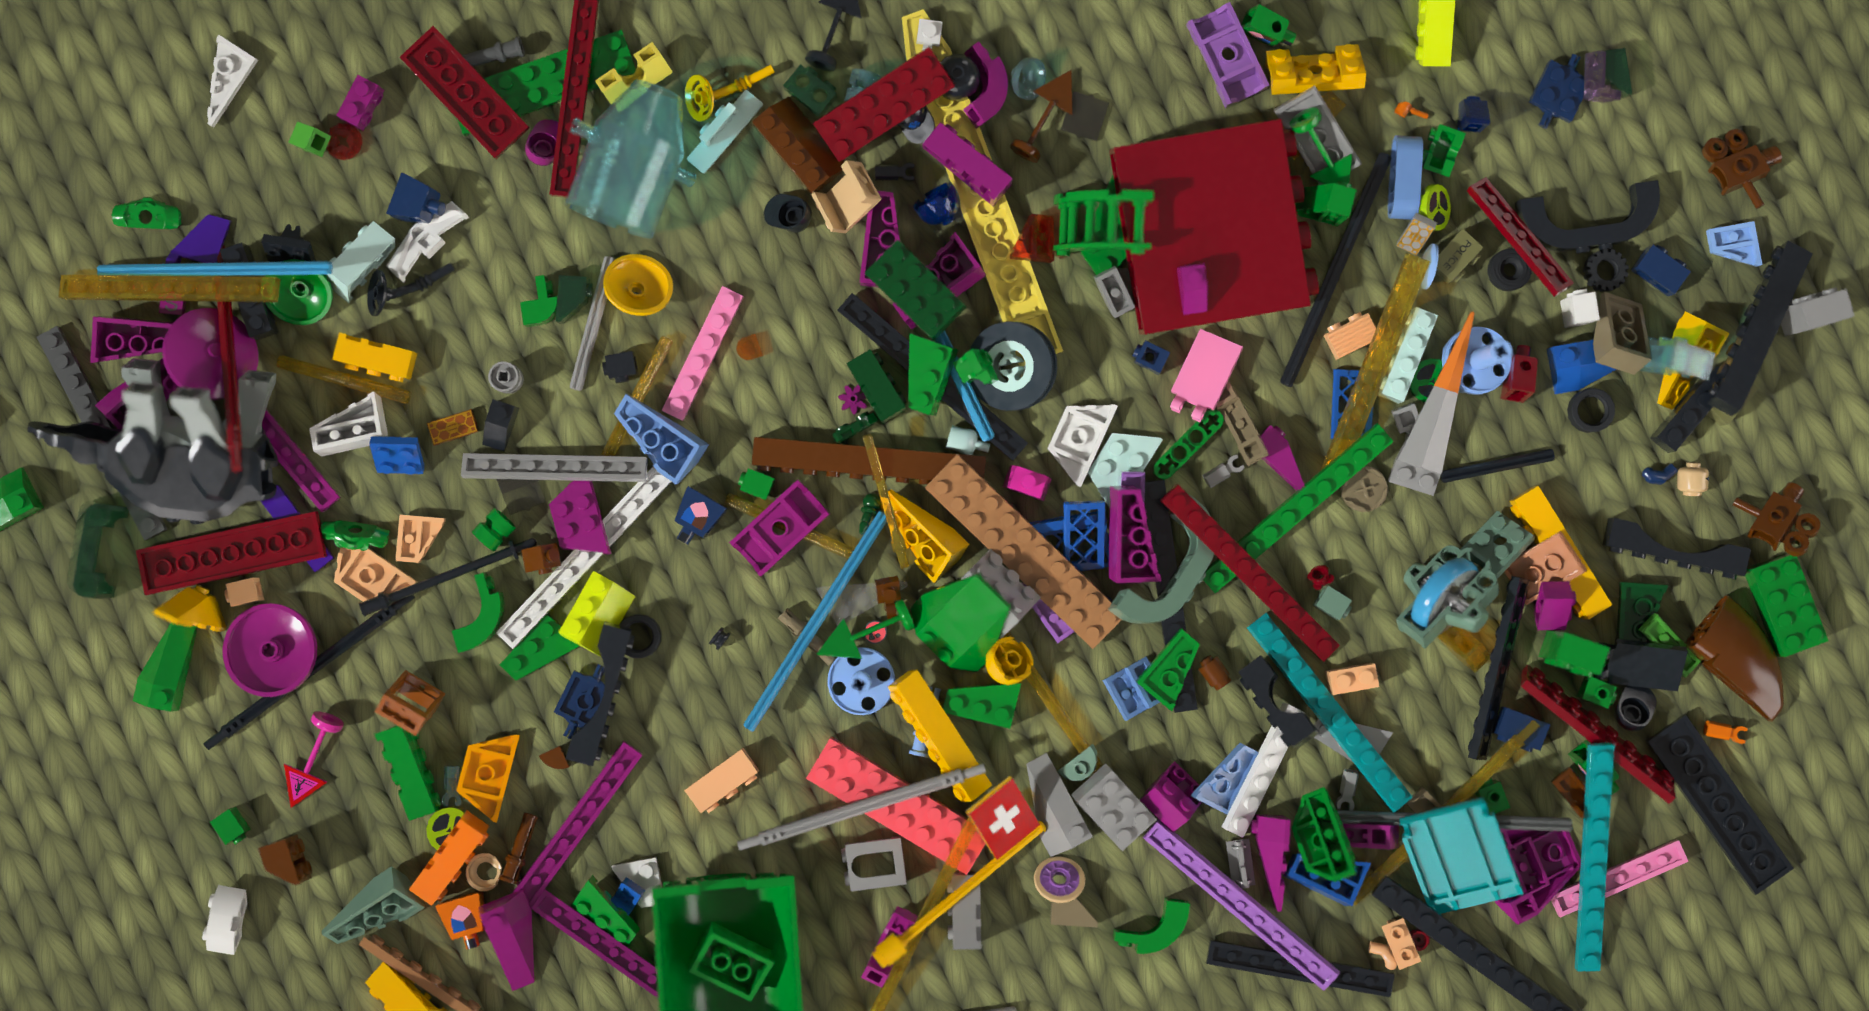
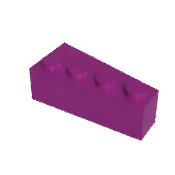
(967, 163)
(879, 234)
(954, 268)
(126, 337)
(1129, 538)

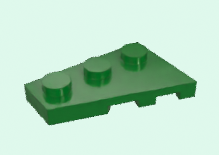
(537, 649)
(1168, 670)
(600, 909)

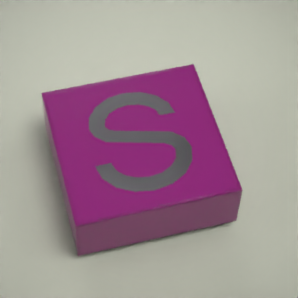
(172, 307)

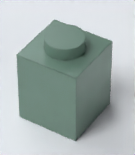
(1333, 603)

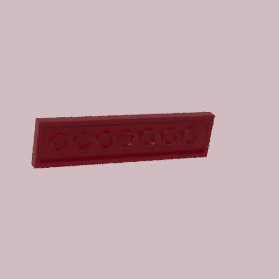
(231, 553)
(1590, 727)

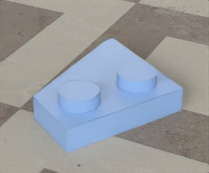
(1736, 243)

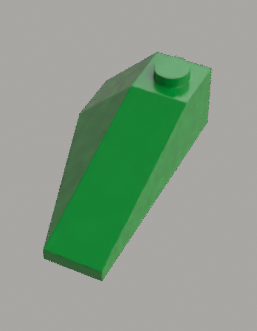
(17, 498)

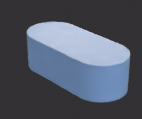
(1405, 177)

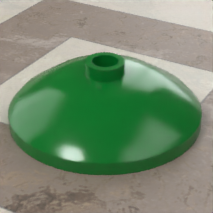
(300, 304)

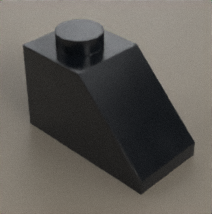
(499, 425)

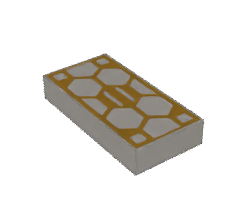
(1416, 234)

